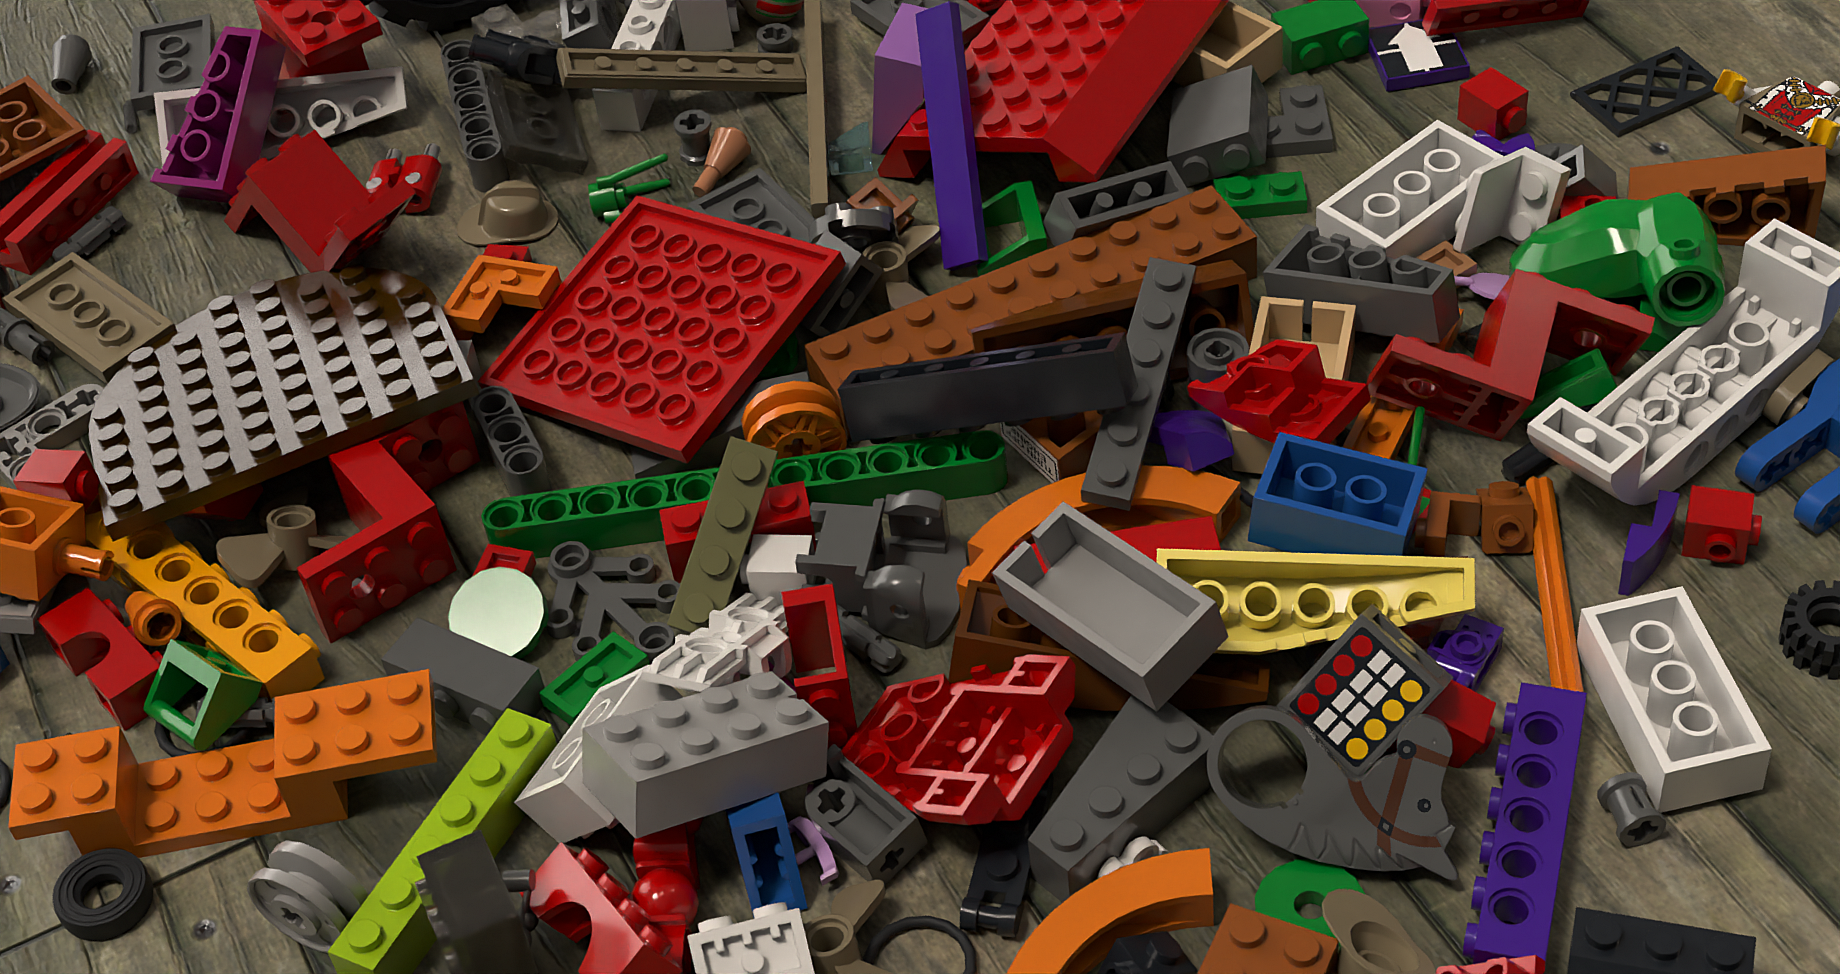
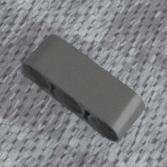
(510, 442)

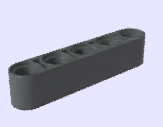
(474, 116)

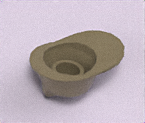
(508, 214)
(1371, 937)

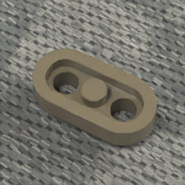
(1796, 389)

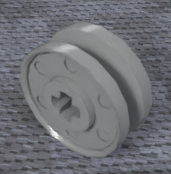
(306, 894)

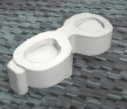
(1135, 851)

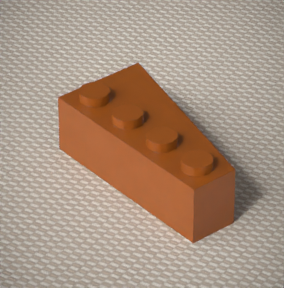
(1744, 189)

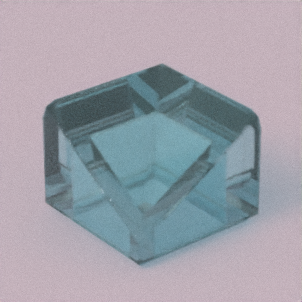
(851, 151)

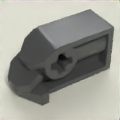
(862, 820)

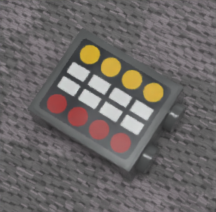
(1366, 690)

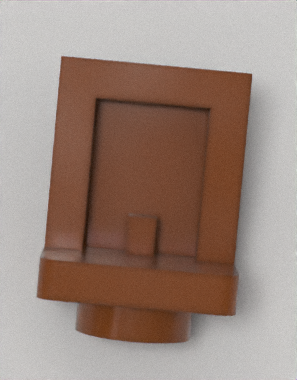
(877, 194)
(1447, 515)
(1506, 518)

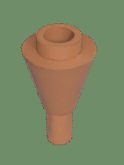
(726, 151)

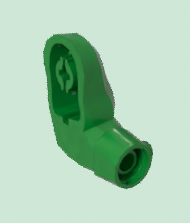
(1631, 250)

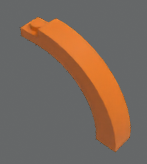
(1160, 497)
(1136, 899)

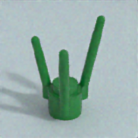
(610, 197)

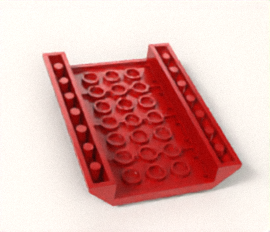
(1065, 80)

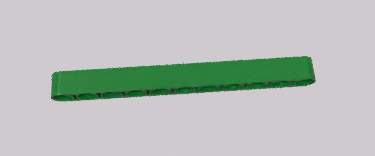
(630, 514)

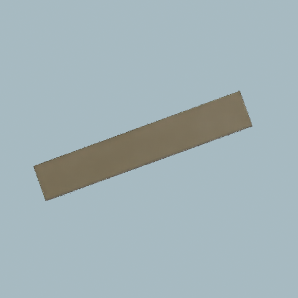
(681, 70)

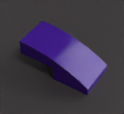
(1648, 544)

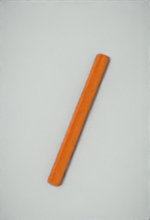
(1553, 588)

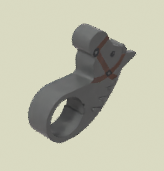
(1368, 822)

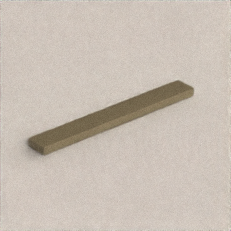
(817, 108)

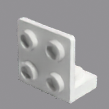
(1510, 199)
(763, 945)

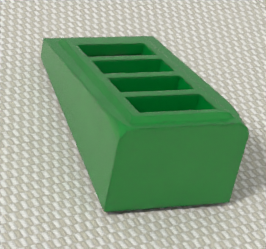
(1579, 381)

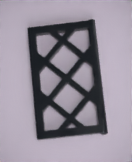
(1603, 109)

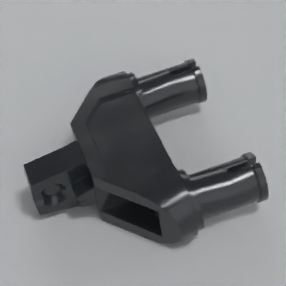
(525, 59)

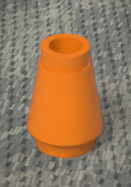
(153, 618)

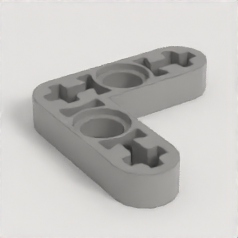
(26, 437)

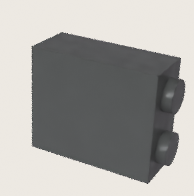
(1218, 126)

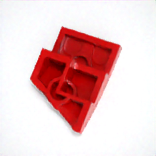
(1284, 392)

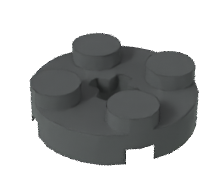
(856, 226)

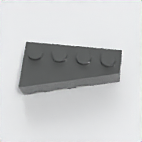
(1389, 293)
(1126, 789)

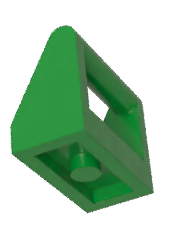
(1009, 206)
(227, 698)

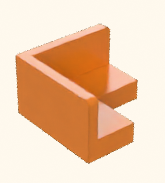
(495, 282)

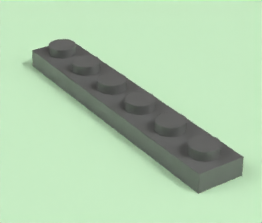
(1151, 344)

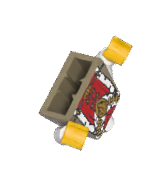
(1784, 114)

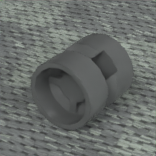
(1209, 355)

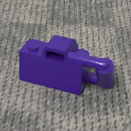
(1467, 650)

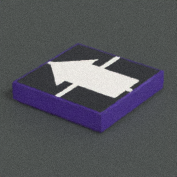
(1412, 59)

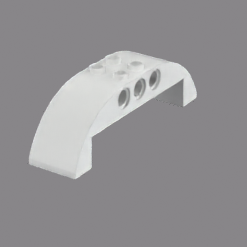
(1706, 380)

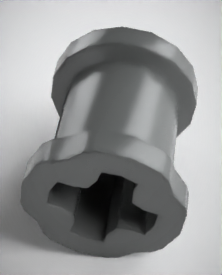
(693, 129)
(1631, 809)

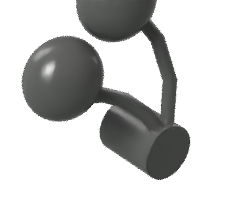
(523, 881)

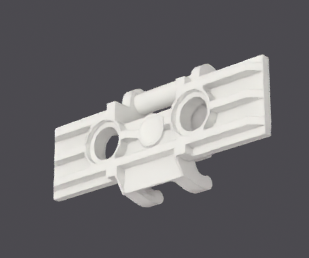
(733, 644)

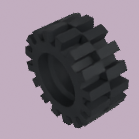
(1799, 635)

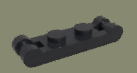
(1003, 871)

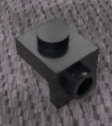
(1147, 955)

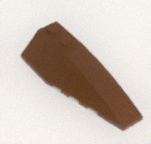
(1216, 301)
(996, 635)

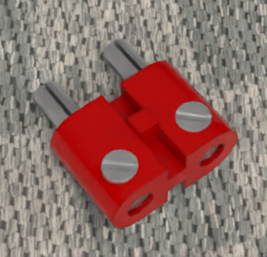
(419, 171)

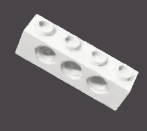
(645, 27)

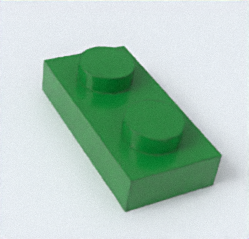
(1264, 194)
(598, 667)

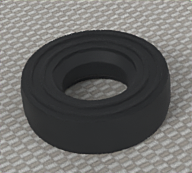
(117, 916)

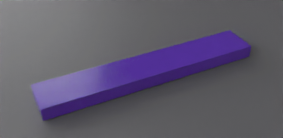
(951, 136)

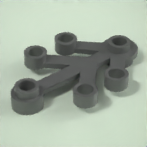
(575, 566)

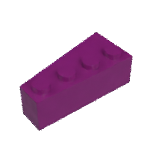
(224, 118)

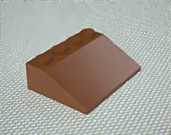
(32, 126)

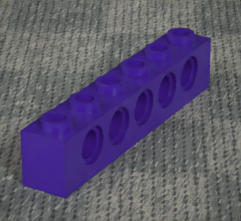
(1533, 799)

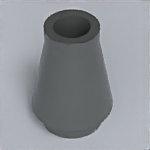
(69, 60)

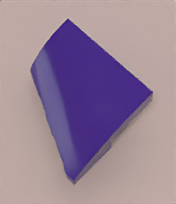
(1191, 438)

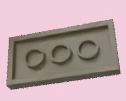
(88, 315)

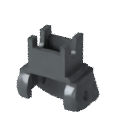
(896, 582)

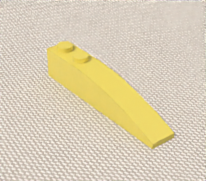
(1313, 598)

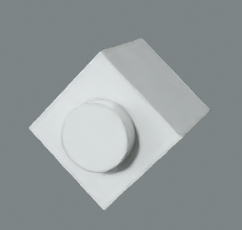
(772, 565)

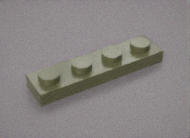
(723, 534)

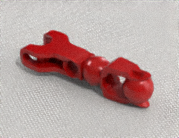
(669, 884)

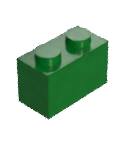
(1322, 33)

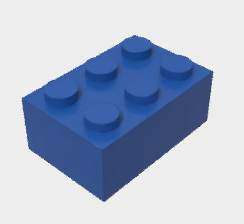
(1335, 500)

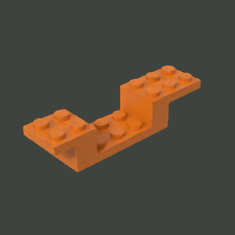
(226, 793)

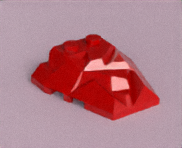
(969, 745)

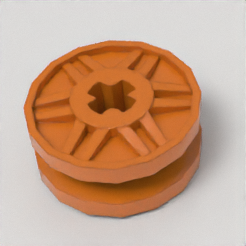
(794, 420)

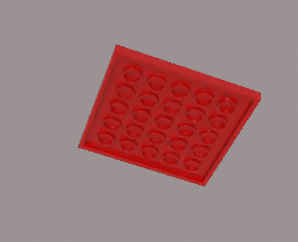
(663, 326)

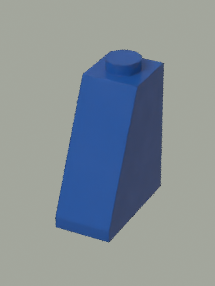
(766, 853)

